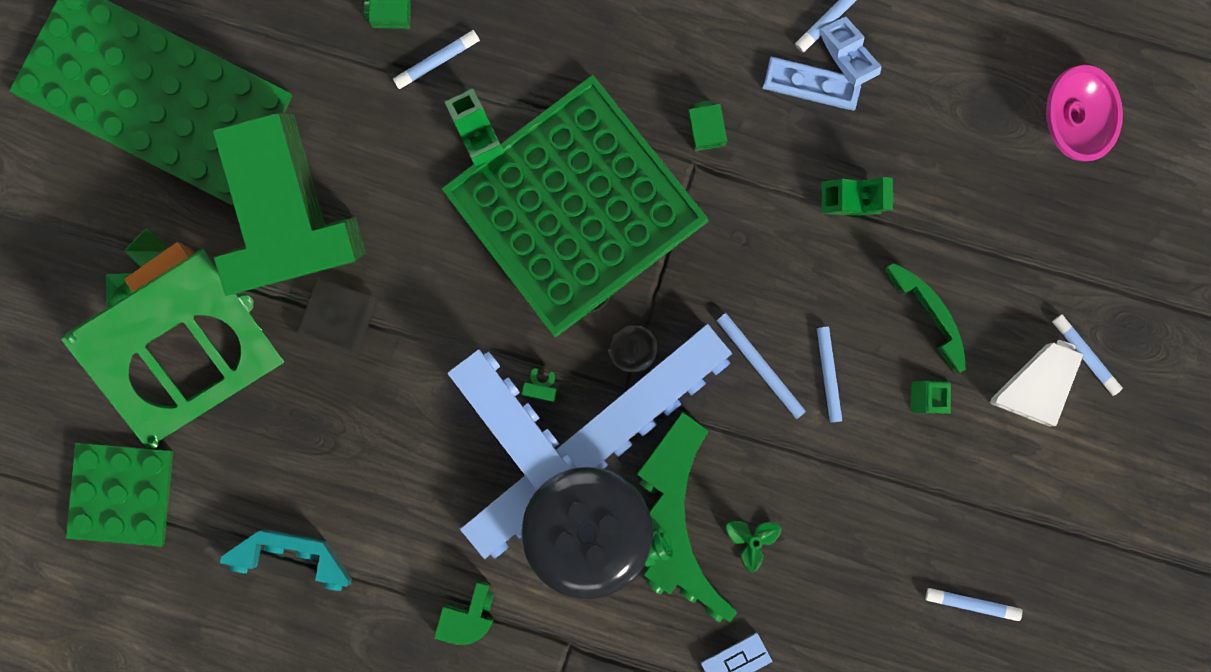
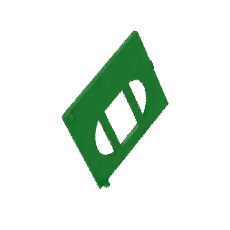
(113, 336)

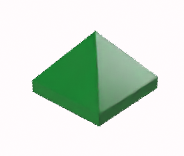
(116, 287)

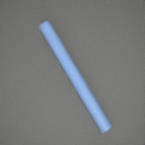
(761, 366)

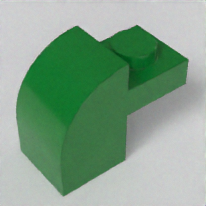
(474, 127)
(857, 196)
(465, 626)

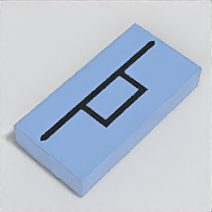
(743, 656)

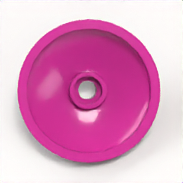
(1084, 113)

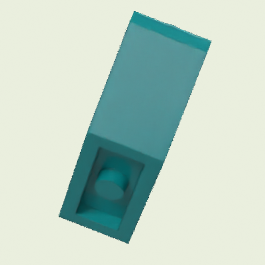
(329, 568)

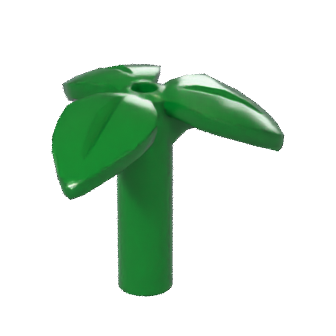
(765, 533)

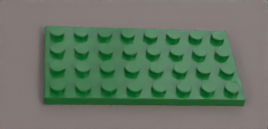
(142, 89)

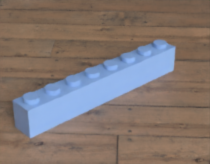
(512, 423)

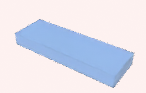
(811, 83)

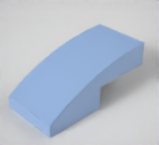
(848, 52)

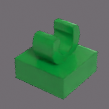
(540, 390)

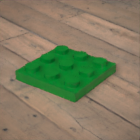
(119, 494)

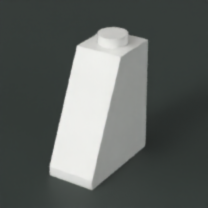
(1041, 384)

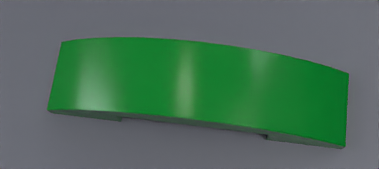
(952, 349)

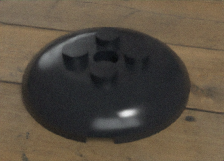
(595, 499)

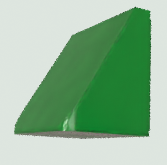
(931, 397)

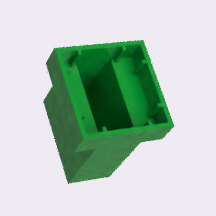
(277, 208)

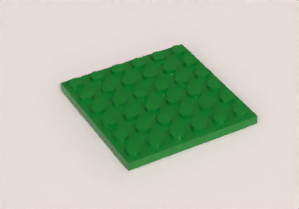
(575, 206)

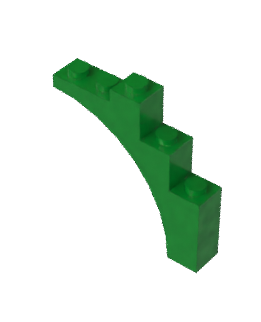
(668, 472)

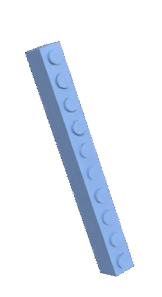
(608, 433)

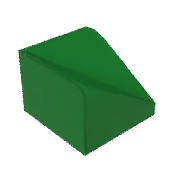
(145, 247)

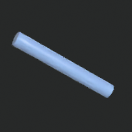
(829, 374)

